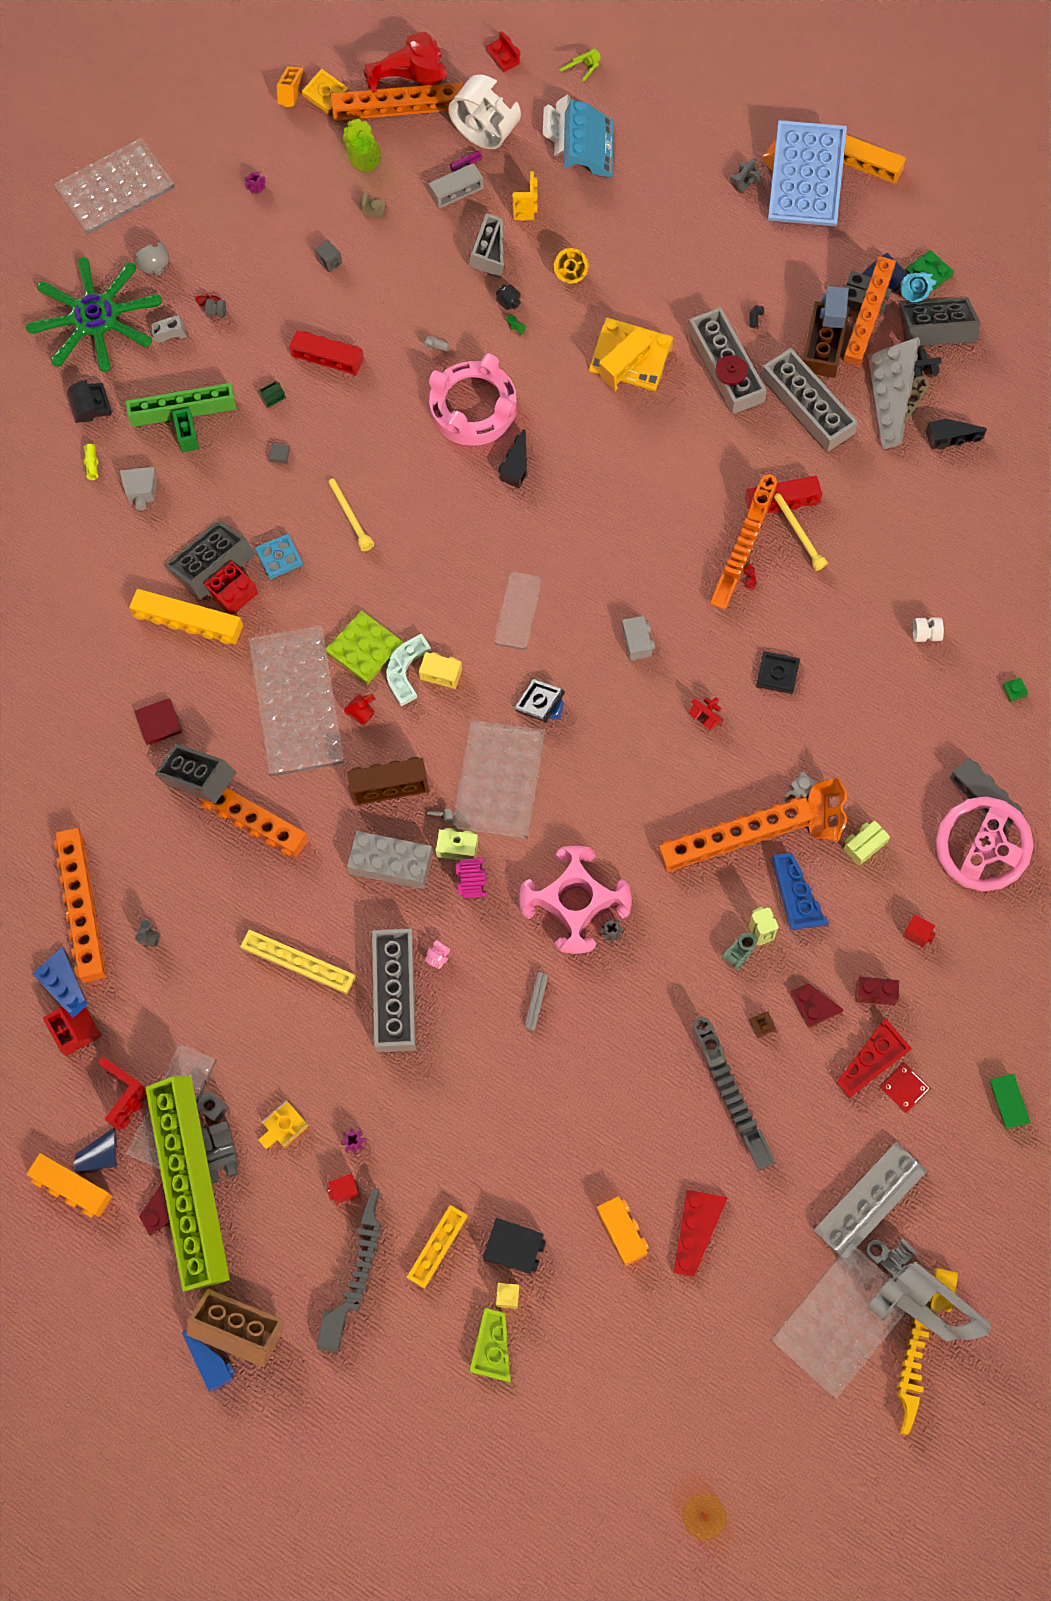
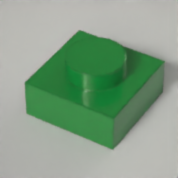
(1015, 689)

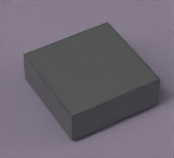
(279, 453)

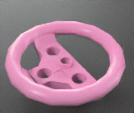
(1017, 857)

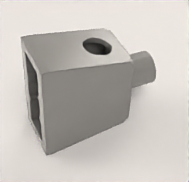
(140, 486)

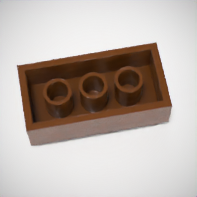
(823, 345)
(388, 781)

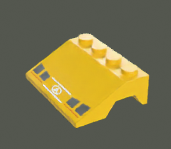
(650, 370)

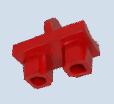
(712, 719)

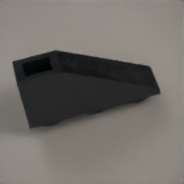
(950, 432)
(514, 469)

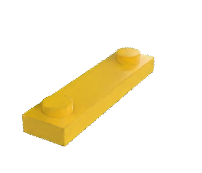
(437, 1247)

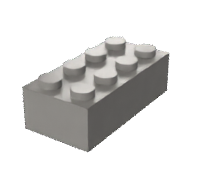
(390, 860)

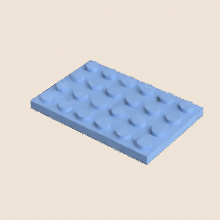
(807, 173)

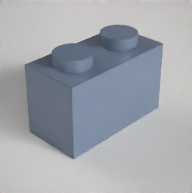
(834, 307)

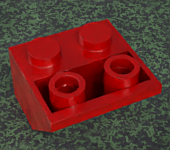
(231, 588)
(71, 1032)

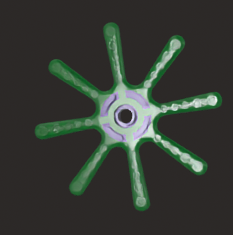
(94, 314)

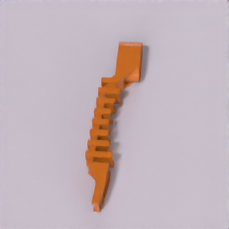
(745, 542)

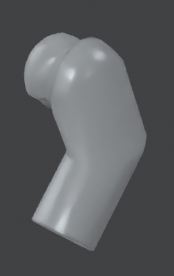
(432, 342)

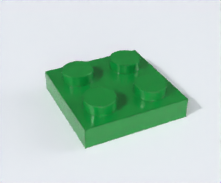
(931, 264)

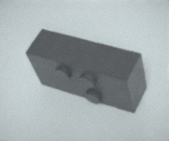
(195, 773)

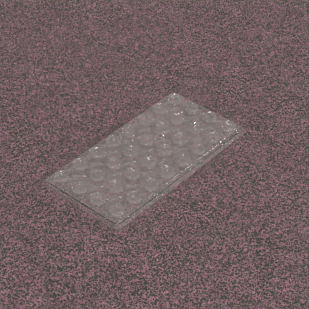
(296, 701)

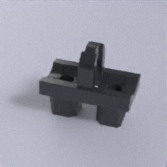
(931, 364)

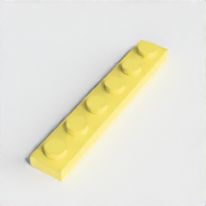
(298, 962)

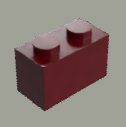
(877, 991)

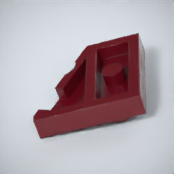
(814, 1005)
(155, 1214)

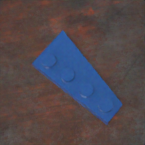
(796, 895)
(62, 982)

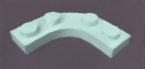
(398, 664)

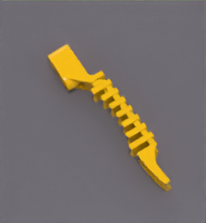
(936, 1303)

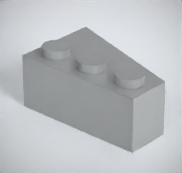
(488, 248)

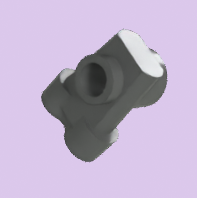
(147, 935)

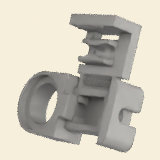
(892, 1262)

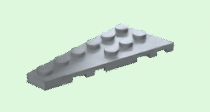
(892, 385)

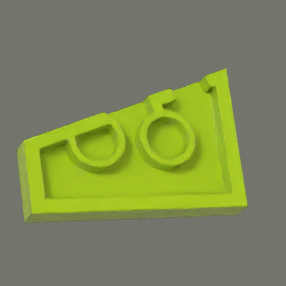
(490, 1351)

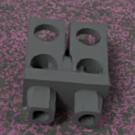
(857, 290)
(224, 1154)

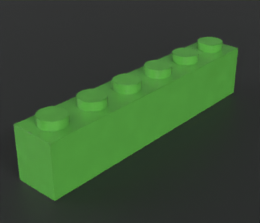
(200, 401)

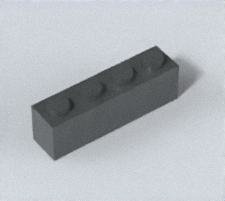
(976, 784)

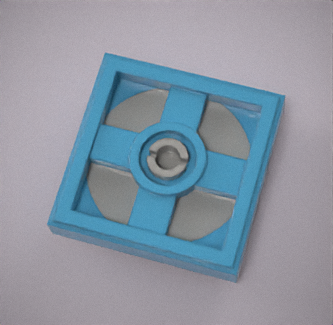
(279, 556)

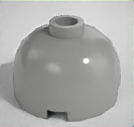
(152, 259)

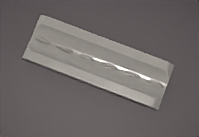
(870, 1199)

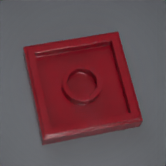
(158, 721)

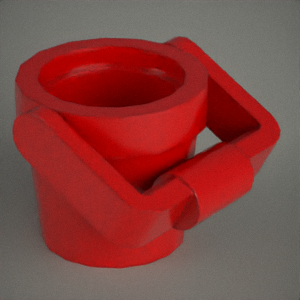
(360, 709)

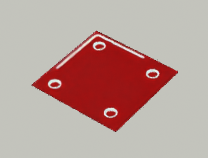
(905, 1087)

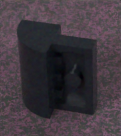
(88, 401)

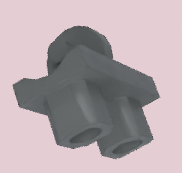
(748, 175)

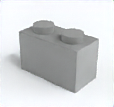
(637, 638)

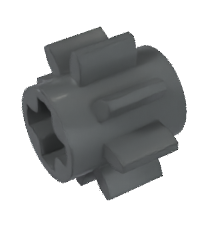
(612, 935)

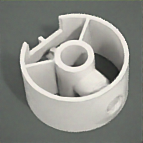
(482, 114)

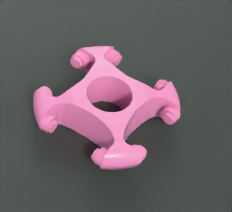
(575, 921)

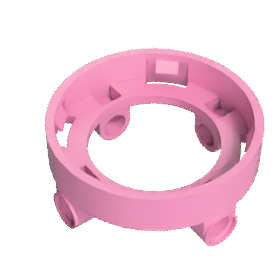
(455, 425)

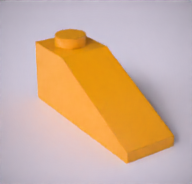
(289, 86)

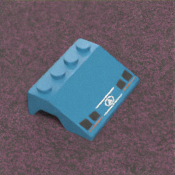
(588, 138)

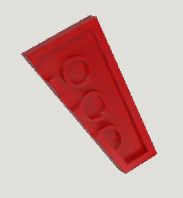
(875, 1057)
(697, 1225)

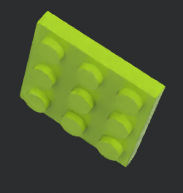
(363, 647)

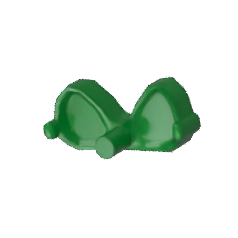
(518, 326)

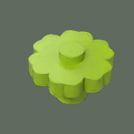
(355, 129)

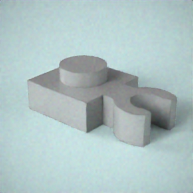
(800, 787)

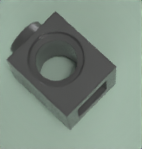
(328, 256)
(217, 1112)

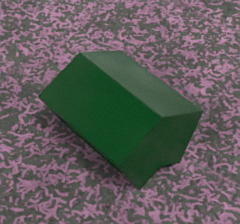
(271, 394)

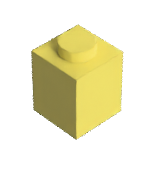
(507, 1296)

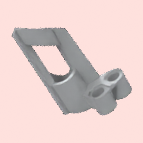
(912, 1290)

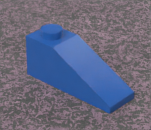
(212, 1367)

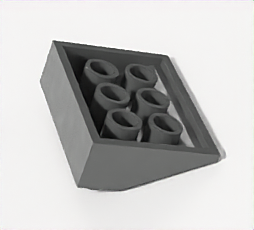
(940, 321)
(207, 556)

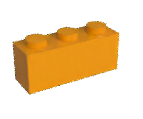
(622, 1230)

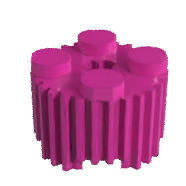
(472, 878)

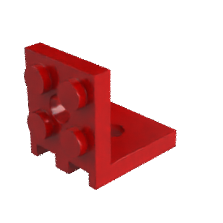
(130, 1100)

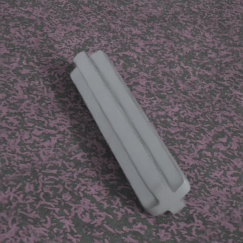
(536, 1001)

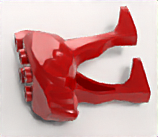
(415, 61)

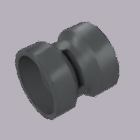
(215, 307)

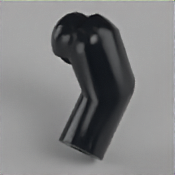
(753, 316)

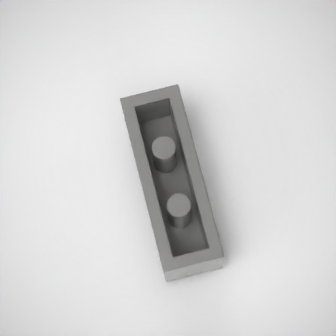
(456, 185)

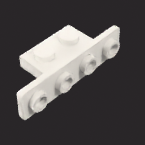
(554, 124)

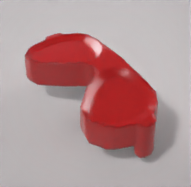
(201, 300)
(750, 572)

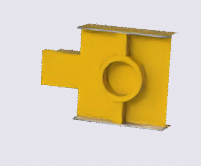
(283, 1126)

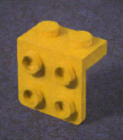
(526, 202)

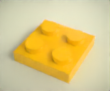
(321, 88)

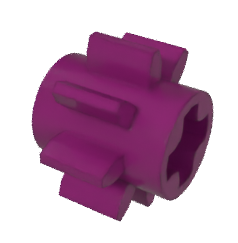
(255, 182)
(352, 1135)

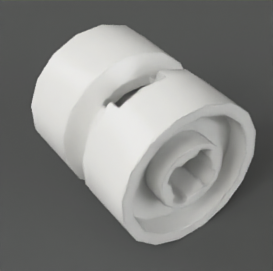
(928, 629)

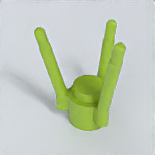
(589, 58)

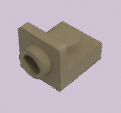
(372, 207)

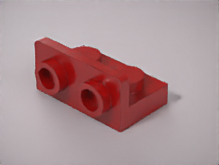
(504, 52)

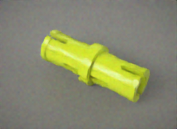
(91, 461)

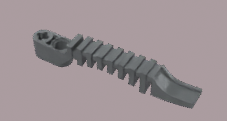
(729, 1092)
(335, 1320)

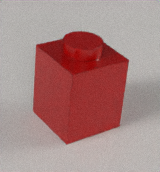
(920, 931)
(343, 1189)

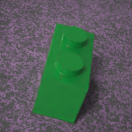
(185, 430)

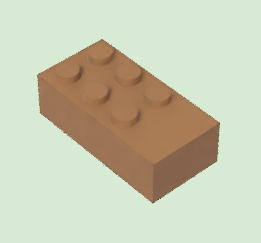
(235, 1327)

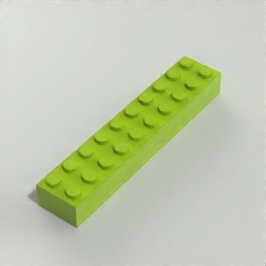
(187, 1183)

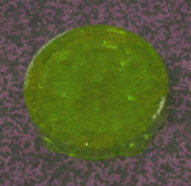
(364, 154)

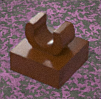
(762, 1024)

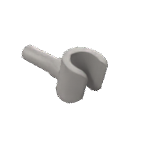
(447, 814)

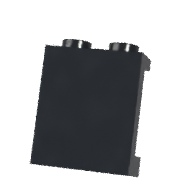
(514, 1246)

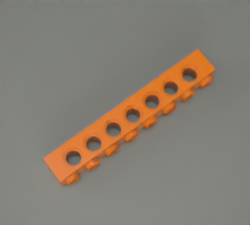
(393, 101)
(784, 824)
(96, 967)

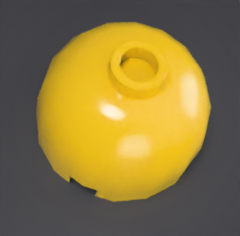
(571, 265)

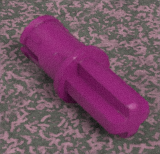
(465, 161)

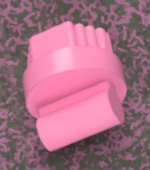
(437, 955)

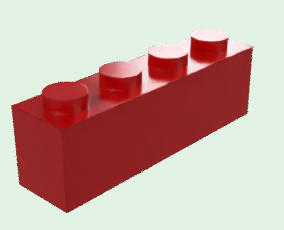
(326, 352)
(794, 492)

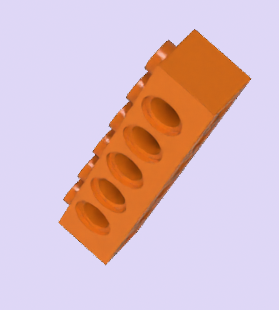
(869, 311)
(248, 809)

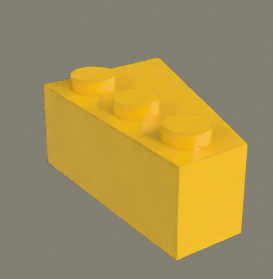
(624, 357)

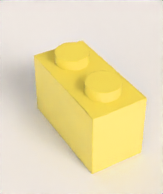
(440, 670)

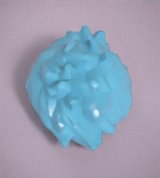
(916, 286)

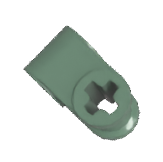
(737, 953)

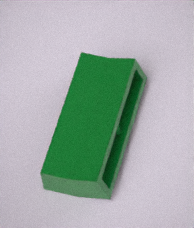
(1009, 1101)

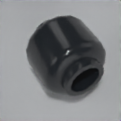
(508, 297)

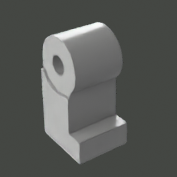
(168, 329)

